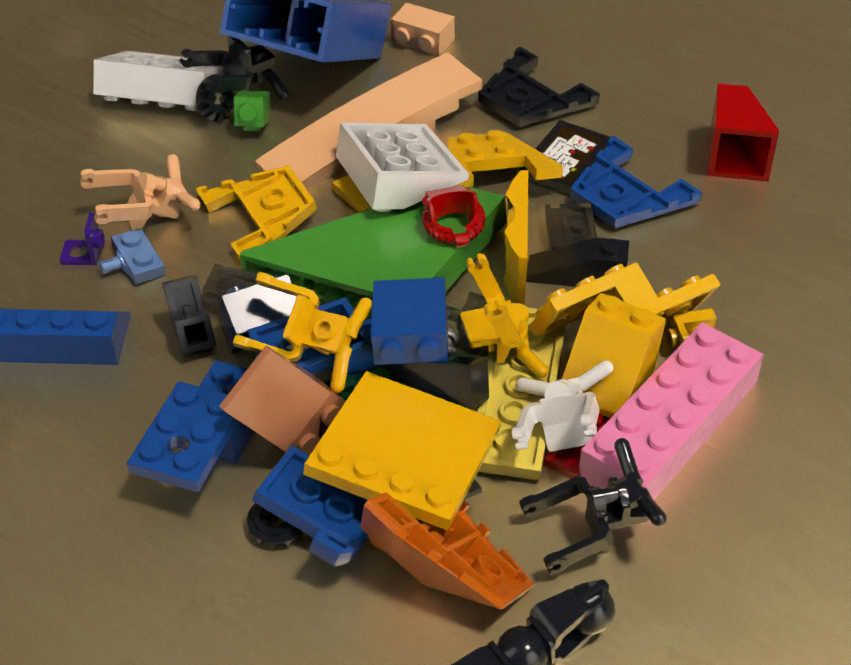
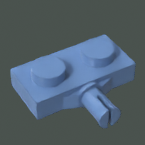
(134, 257)

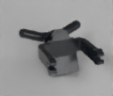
(242, 64)
(607, 508)

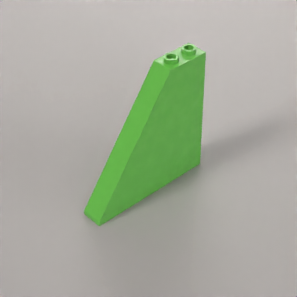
(373, 246)

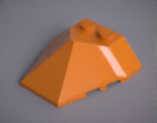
(450, 560)

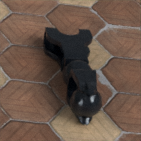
(553, 629)

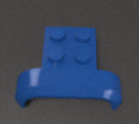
(314, 508)

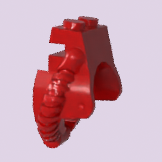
(448, 201)

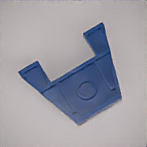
(621, 197)

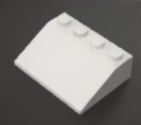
(150, 78)
(396, 163)

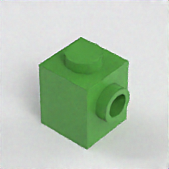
(251, 109)

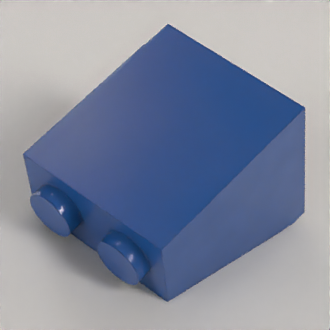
(409, 321)

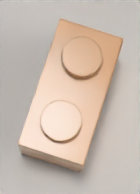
(423, 29)

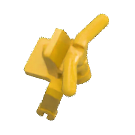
(500, 322)
(313, 328)

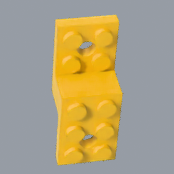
(629, 286)

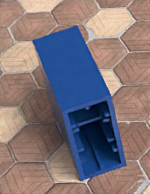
(311, 27)

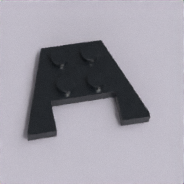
(527, 100)

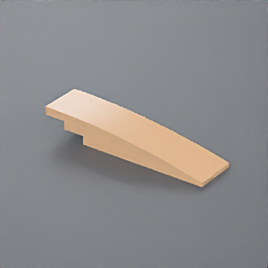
(409, 98)

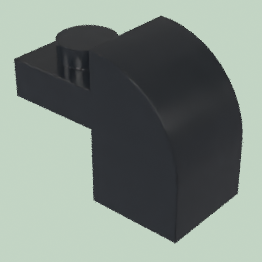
(188, 315)

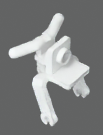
(565, 412)

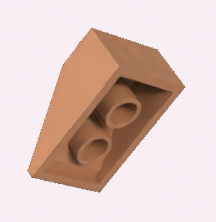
(283, 402)

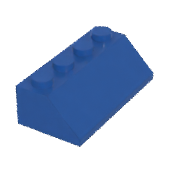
(62, 336)

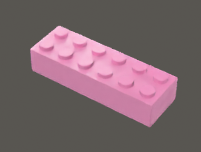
(674, 410)

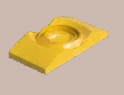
(517, 237)

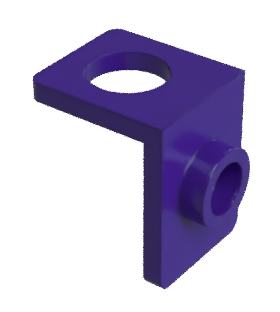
(94, 243)

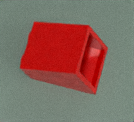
(740, 136)

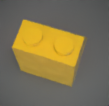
(624, 337)

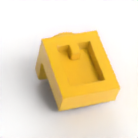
(685, 323)

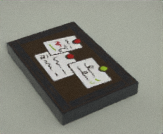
(572, 148)

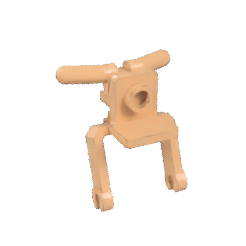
(149, 194)

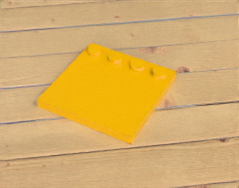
(404, 446)

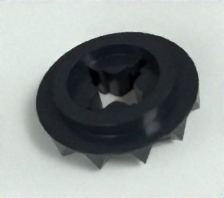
(206, 103)
(261, 527)

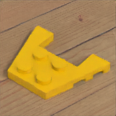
(500, 151)
(272, 200)

